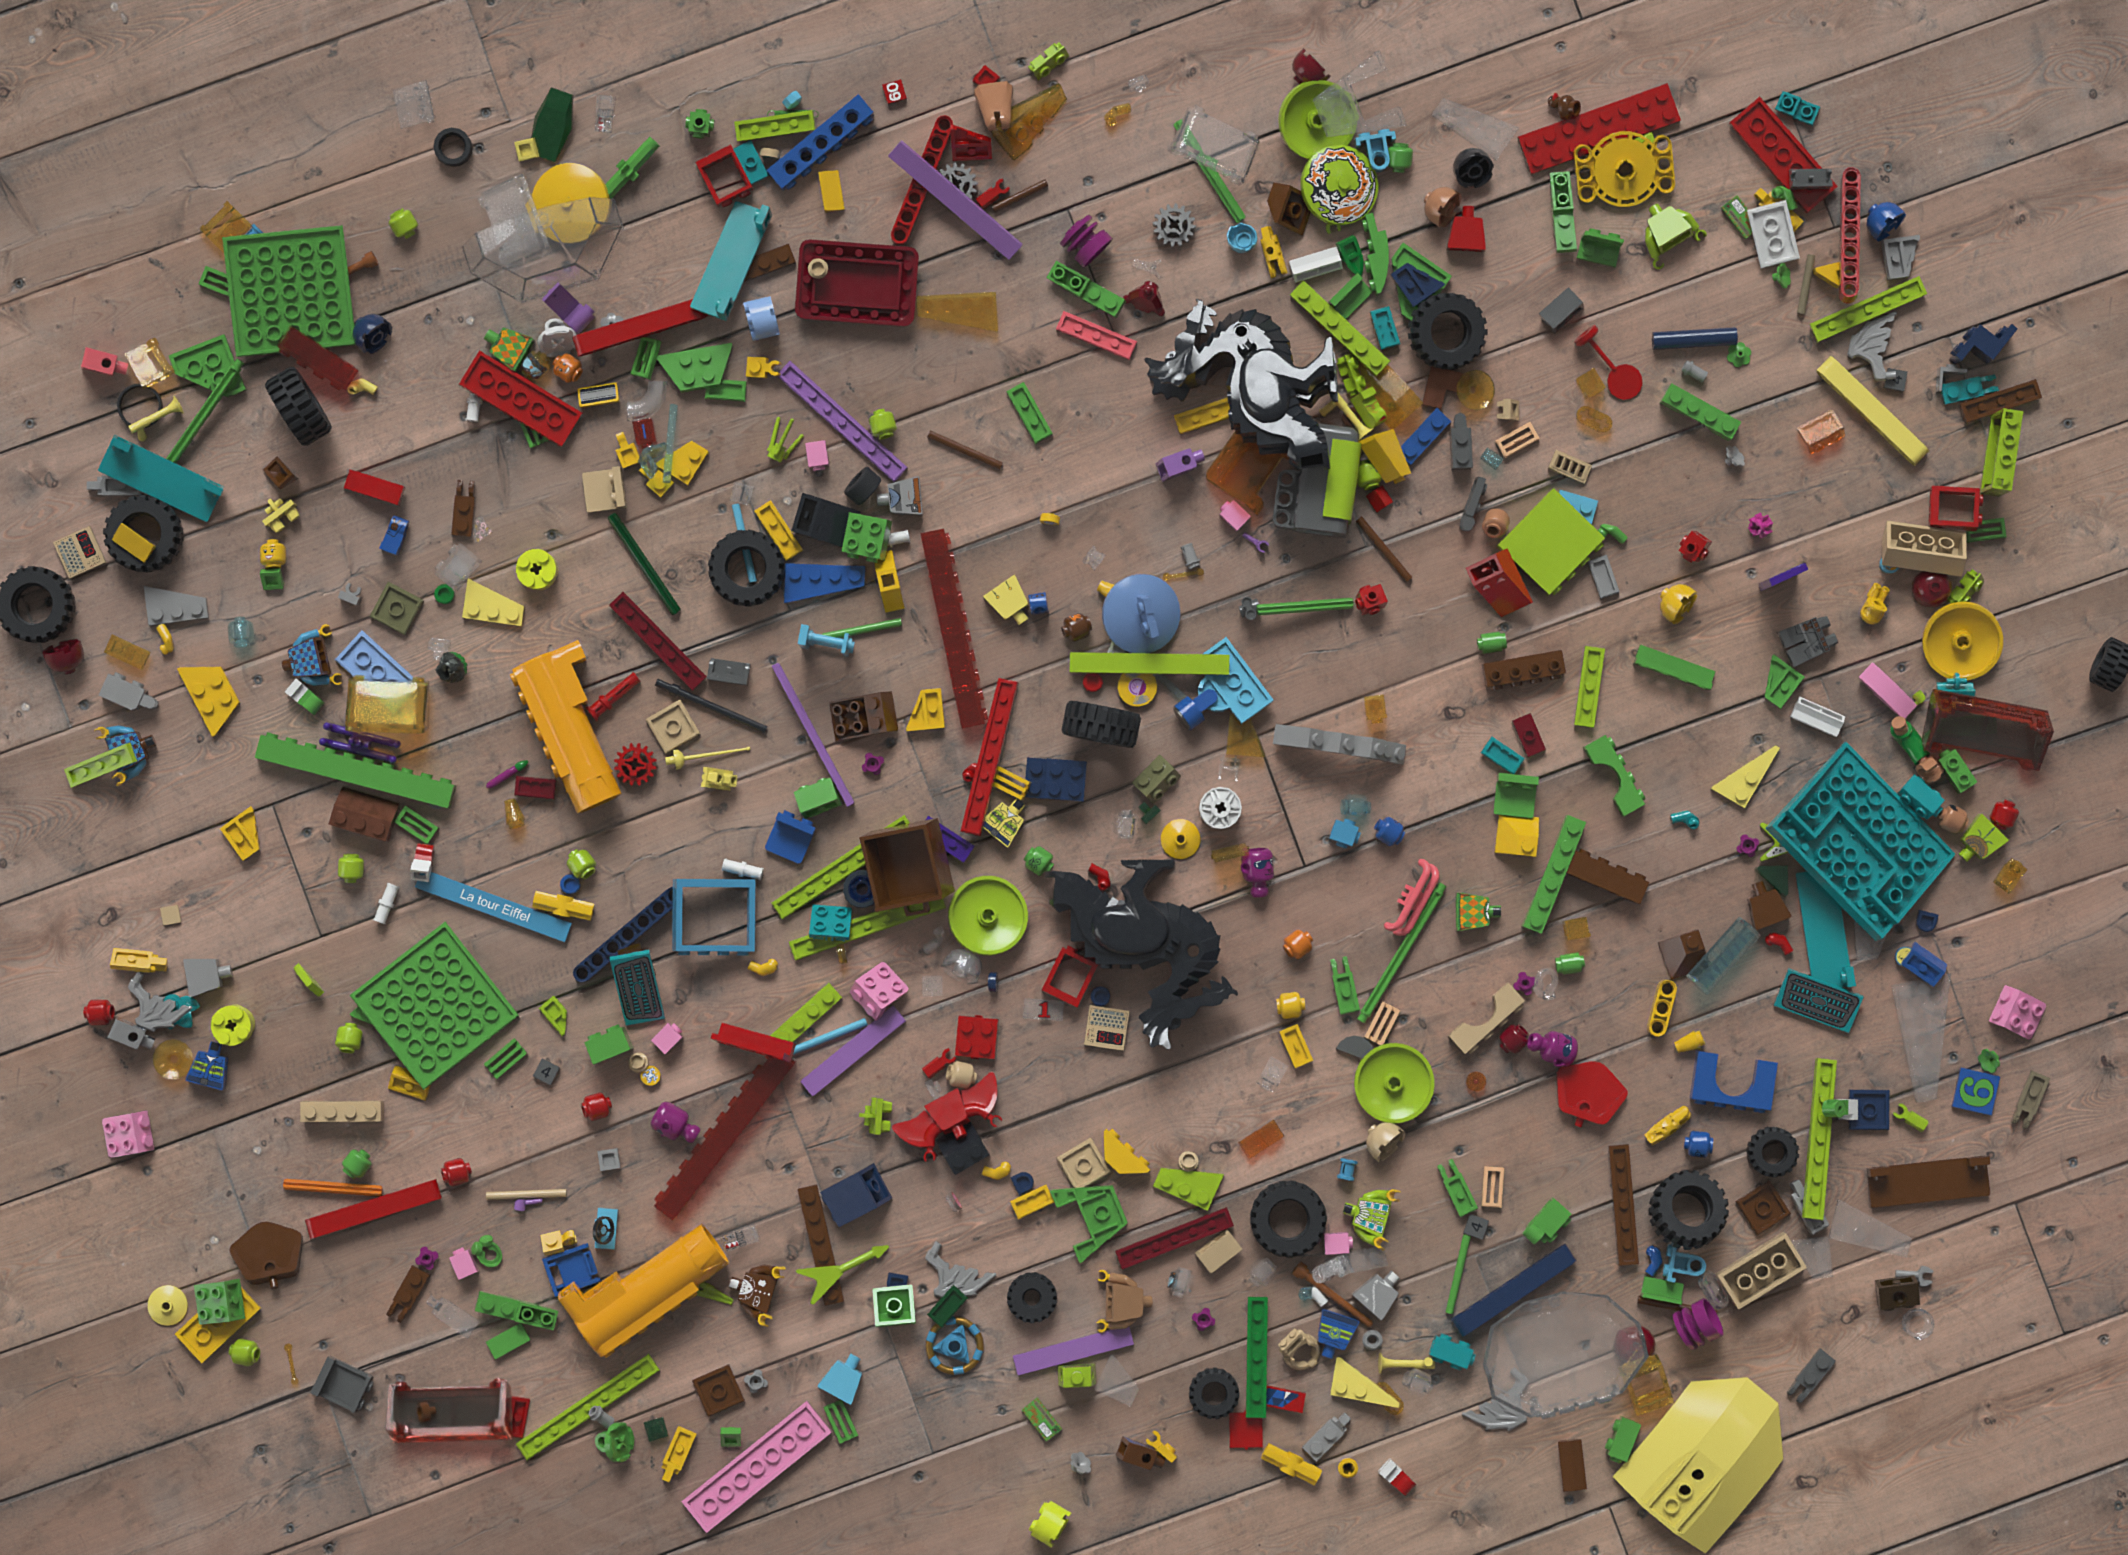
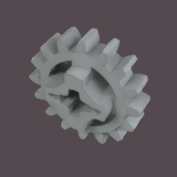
(964, 179)
(1184, 216)

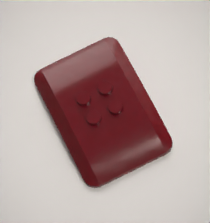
(862, 283)

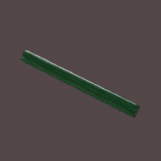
(644, 564)

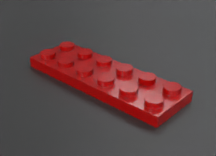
(1778, 149)
(520, 398)

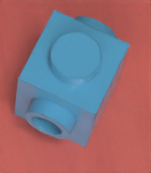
(1345, 833)

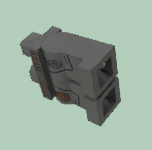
(1813, 640)

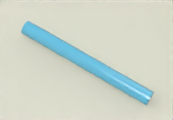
(746, 553)
(830, 1035)

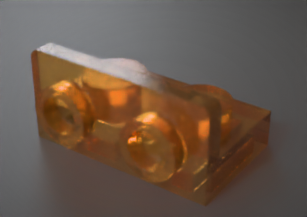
(1822, 431)

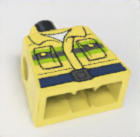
(1004, 821)

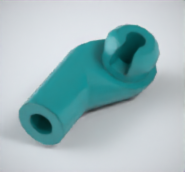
(1686, 817)

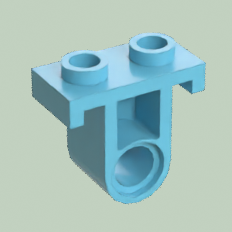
(1376, 146)
(1680, 1263)

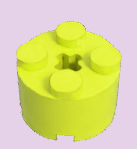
(527, 563)
(231, 1014)
(1050, 1523)

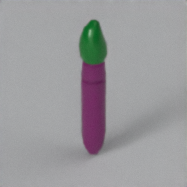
(519, 766)

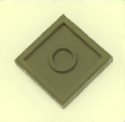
(396, 608)

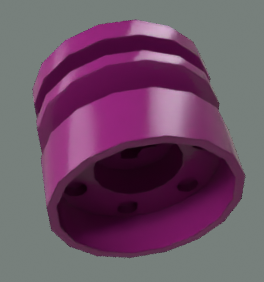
(1086, 241)
(1697, 1324)

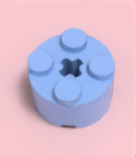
(761, 318)

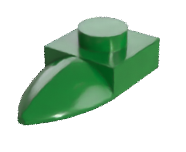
(1351, 254)

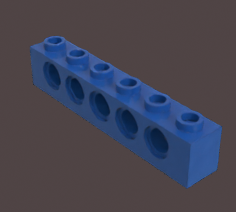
(839, 119)

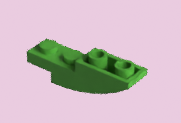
(1562, 212)
(1378, 261)
(1086, 289)
(516, 1310)

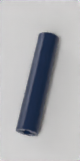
(1694, 338)

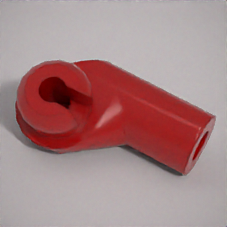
(968, 773)

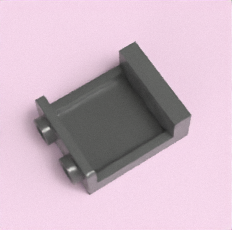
(342, 1384)

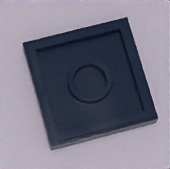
(1872, 1109)

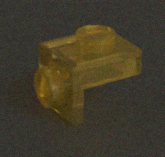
(1375, 708)
(2010, 875)

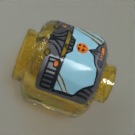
(535, 365)

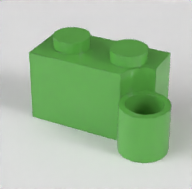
(1547, 1222)

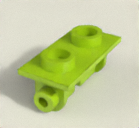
(1055, 54)
(1350, 365)
(1971, 584)

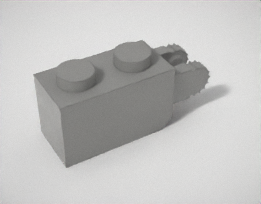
(127, 694)

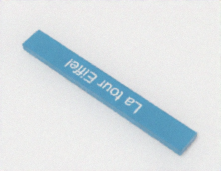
(495, 906)

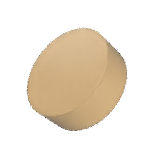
(770, 153)

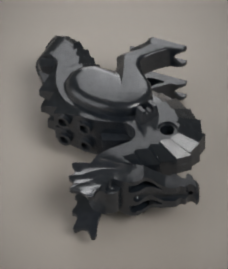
(1261, 381)
(1146, 936)

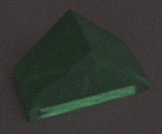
(1776, 876)

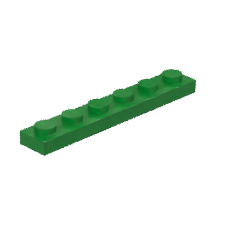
(1256, 1357)

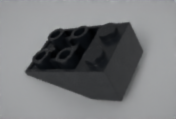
(821, 520)

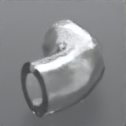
(649, 403)

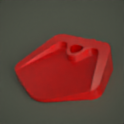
(1589, 1092)

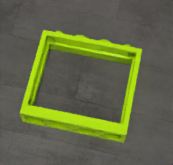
(2001, 452)

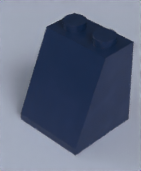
(856, 1195)

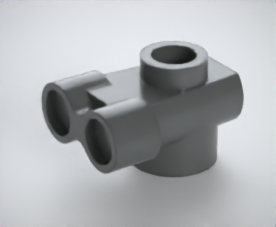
(1248, 608)

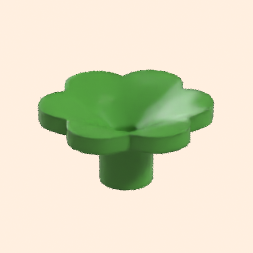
(1782, 275)
(1734, 356)
(1989, 1060)

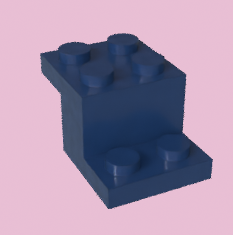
(1982, 343)
(1056, 779)

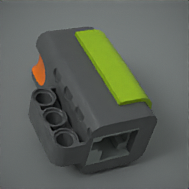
(1323, 498)

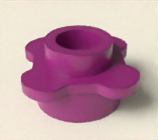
(867, 765)
(1746, 840)
(1525, 988)
(427, 1263)
(1205, 1313)

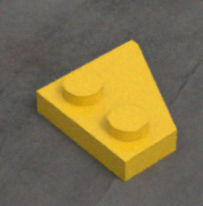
(686, 461)

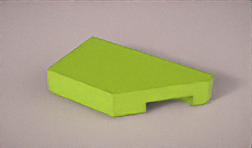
(308, 980)
(555, 1013)

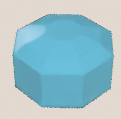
(792, 100)

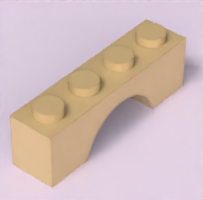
(1506, 1002)
(341, 1111)

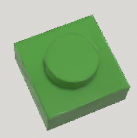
(271, 578)
(730, 1437)

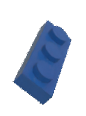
(1424, 435)

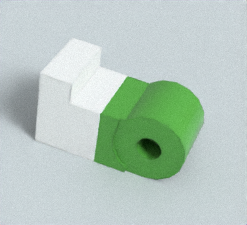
(304, 696)
(1841, 1108)

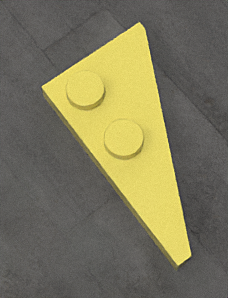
(1742, 783)
(1352, 1384)

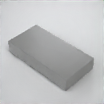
(1603, 576)

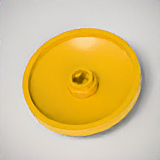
(566, 184)
(1962, 640)

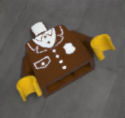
(757, 1290)

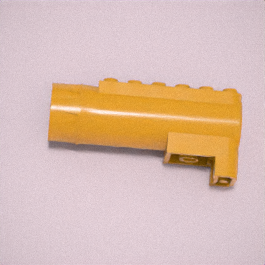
(556, 707)
(626, 1306)

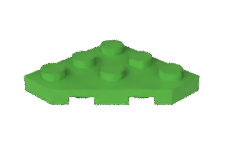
(1407, 255)
(207, 364)

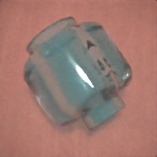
(240, 632)
(1355, 807)

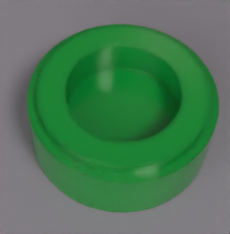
(444, 594)

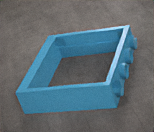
(743, 950)

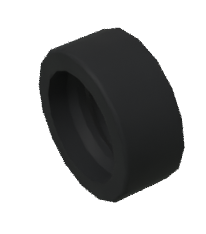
(453, 132)

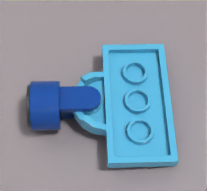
(1217, 693)

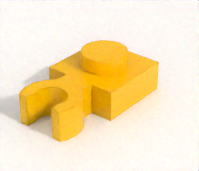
(759, 367)

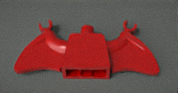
(950, 1115)

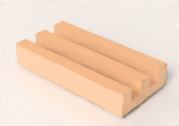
(1532, 432)
(1374, 1038)
(1500, 1188)

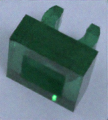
(1149, 812)
(656, 1429)

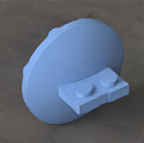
(1141, 613)

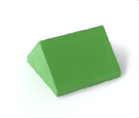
(894, 1306)

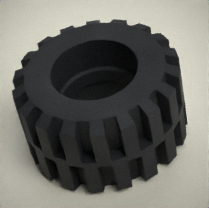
(2110, 665)
(1755, 1152)
(1214, 1375)

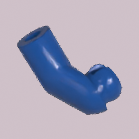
(1656, 1260)

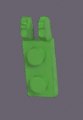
(1345, 988)
(1458, 1190)

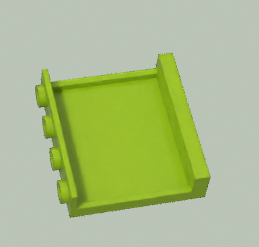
(1552, 542)

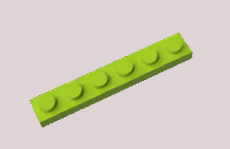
(1868, 309)
(1340, 328)

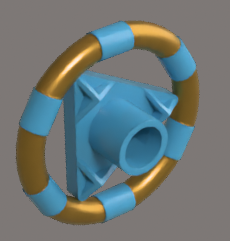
(955, 1346)

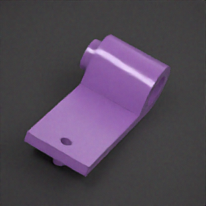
(568, 308)

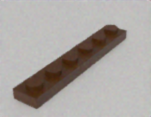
(1623, 1204)
(819, 1238)

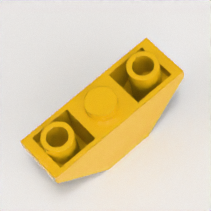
(889, 583)
(1121, 1155)

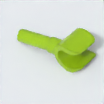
(1919, 697)

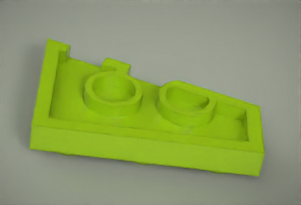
(1190, 1186)

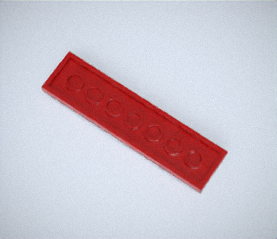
(1636, 113)

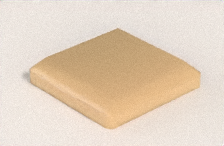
(170, 915)

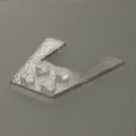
(1340, 109)

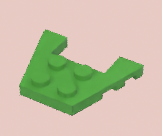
(1100, 1211)

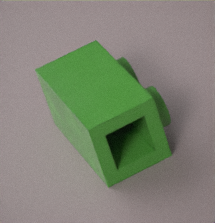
(1956, 770)
(1623, 1439)

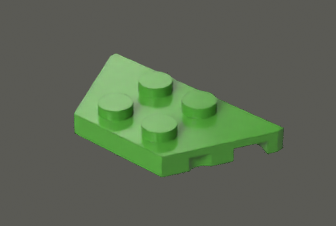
(697, 367)

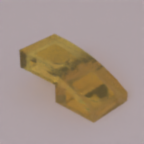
(127, 652)

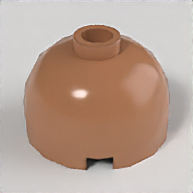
(1440, 205)

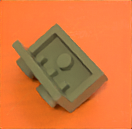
(1156, 779)

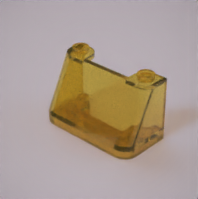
(387, 706)

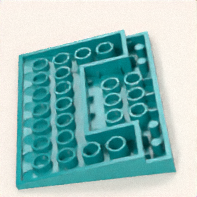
(1861, 842)

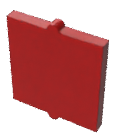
(1245, 1431)

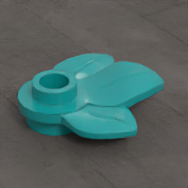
(187, 1020)

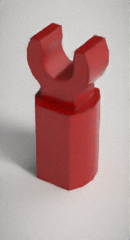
(991, 195)
(937, 1064)

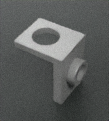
(1949, 369)

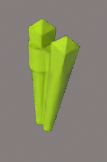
(714, 1294)

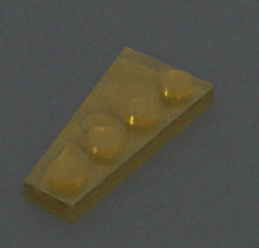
(965, 309)

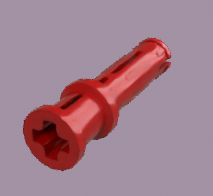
(632, 679)

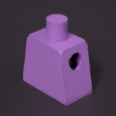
(1172, 465)

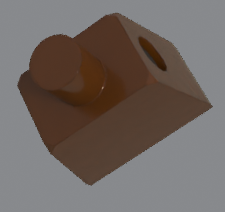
(1766, 907)

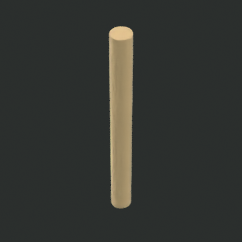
(526, 1194)

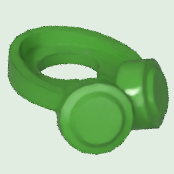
(487, 1241)

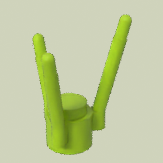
(777, 451)

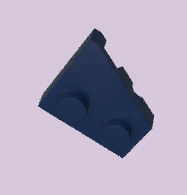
(1415, 283)

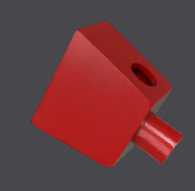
(1467, 232)

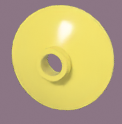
(176, 1300)

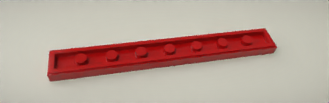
(989, 757)

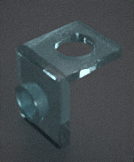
(648, 455)

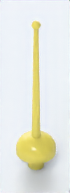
(679, 759)

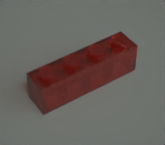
(317, 357)

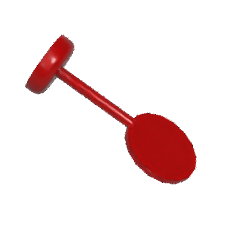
(1623, 380)

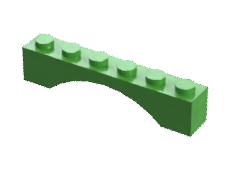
(1554, 874)

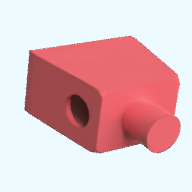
(93, 361)

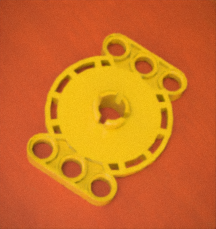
(1609, 158)

